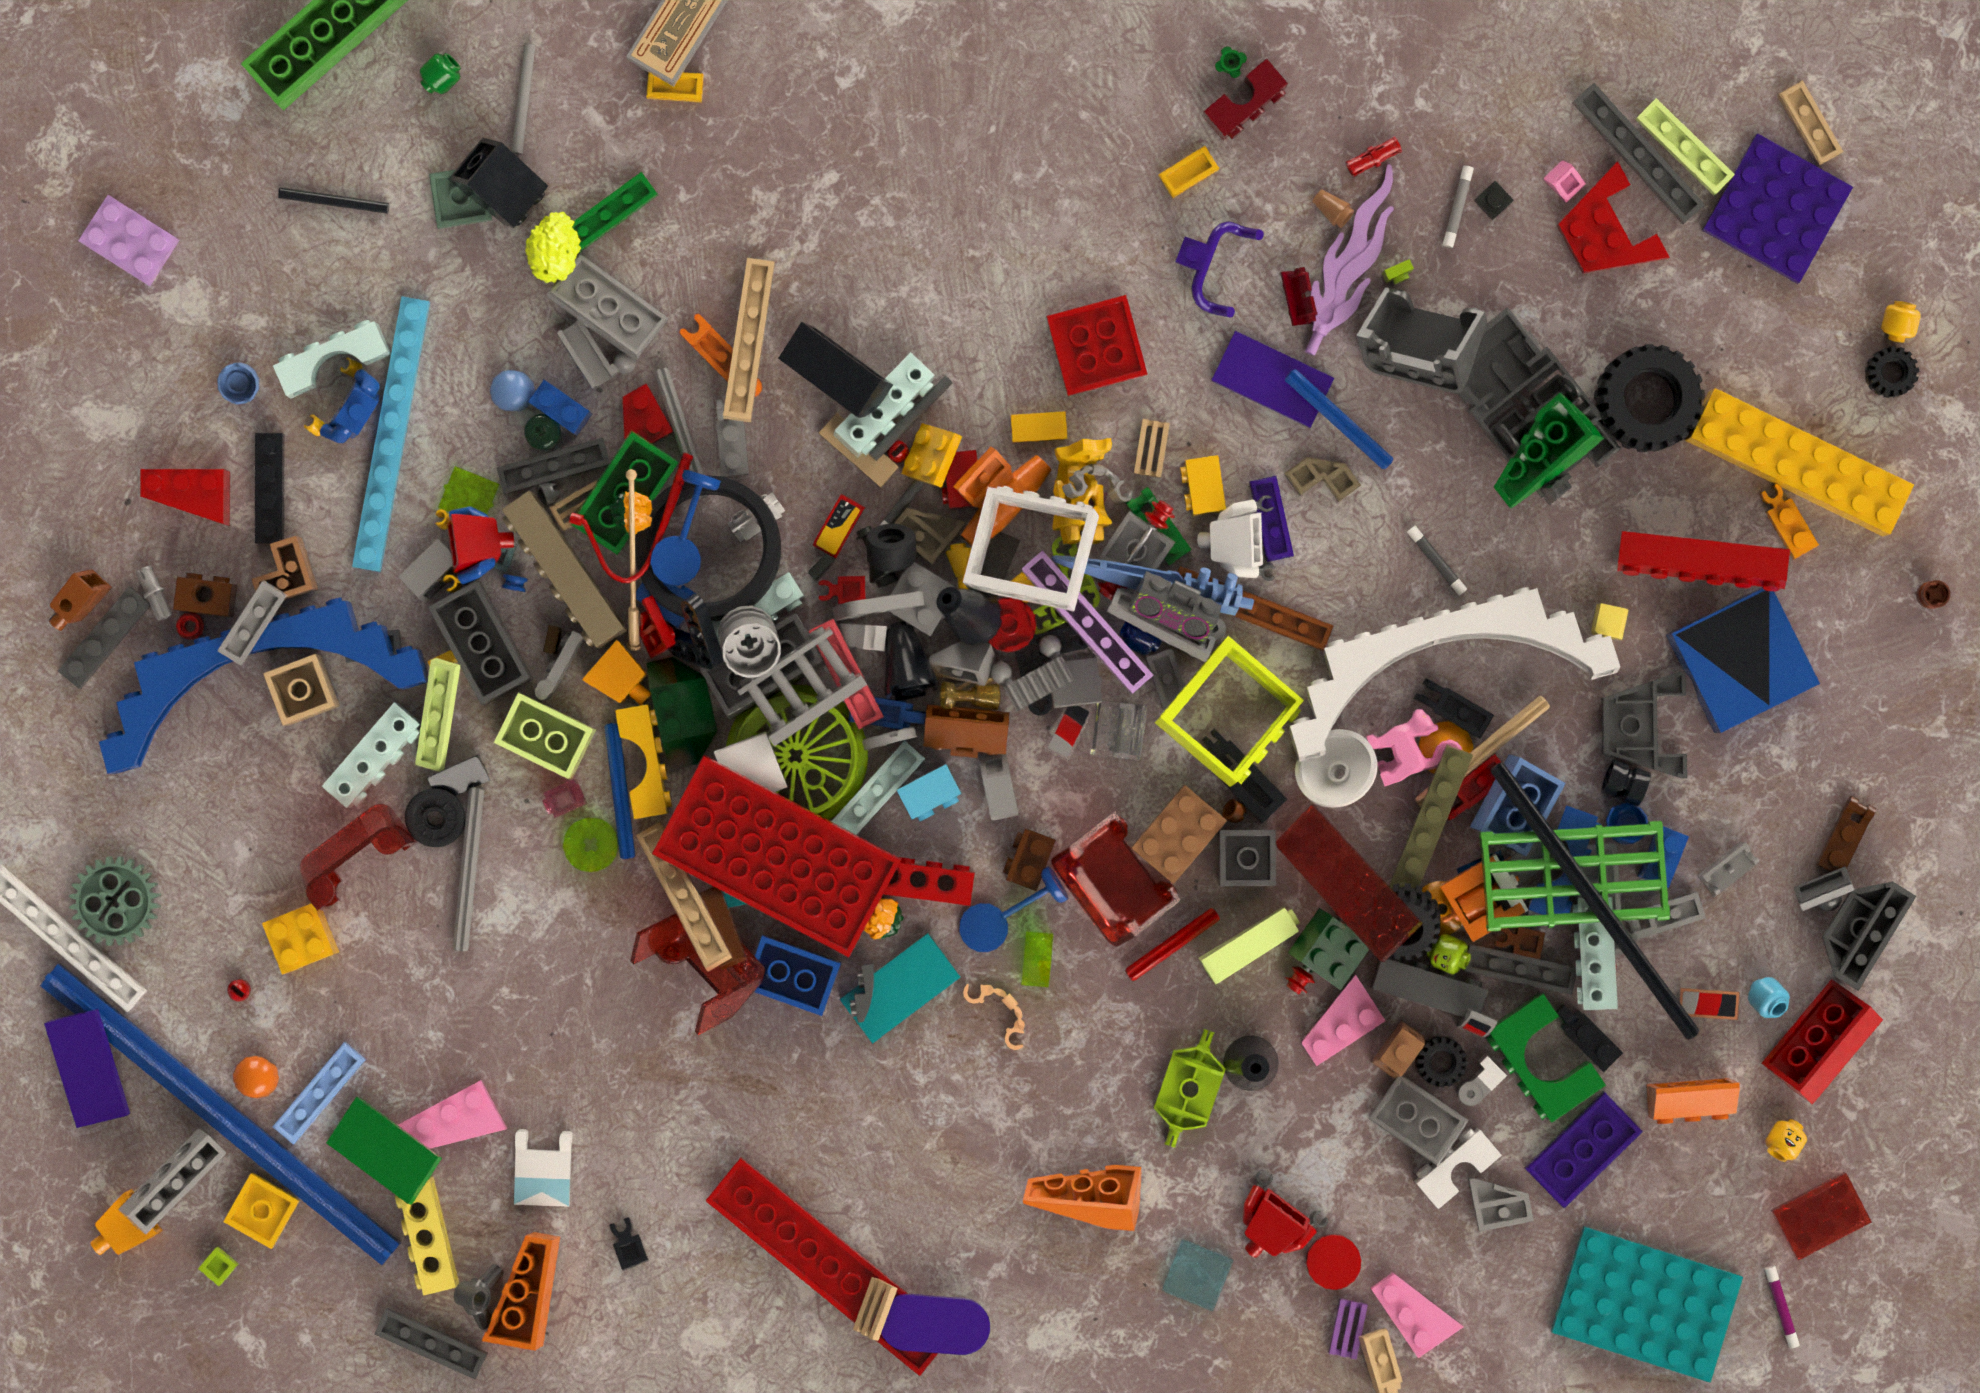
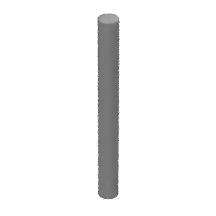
(523, 98)

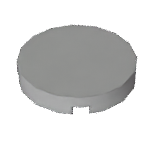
(889, 738)

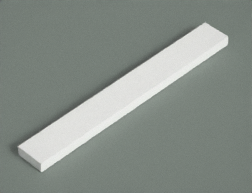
(69, 942)

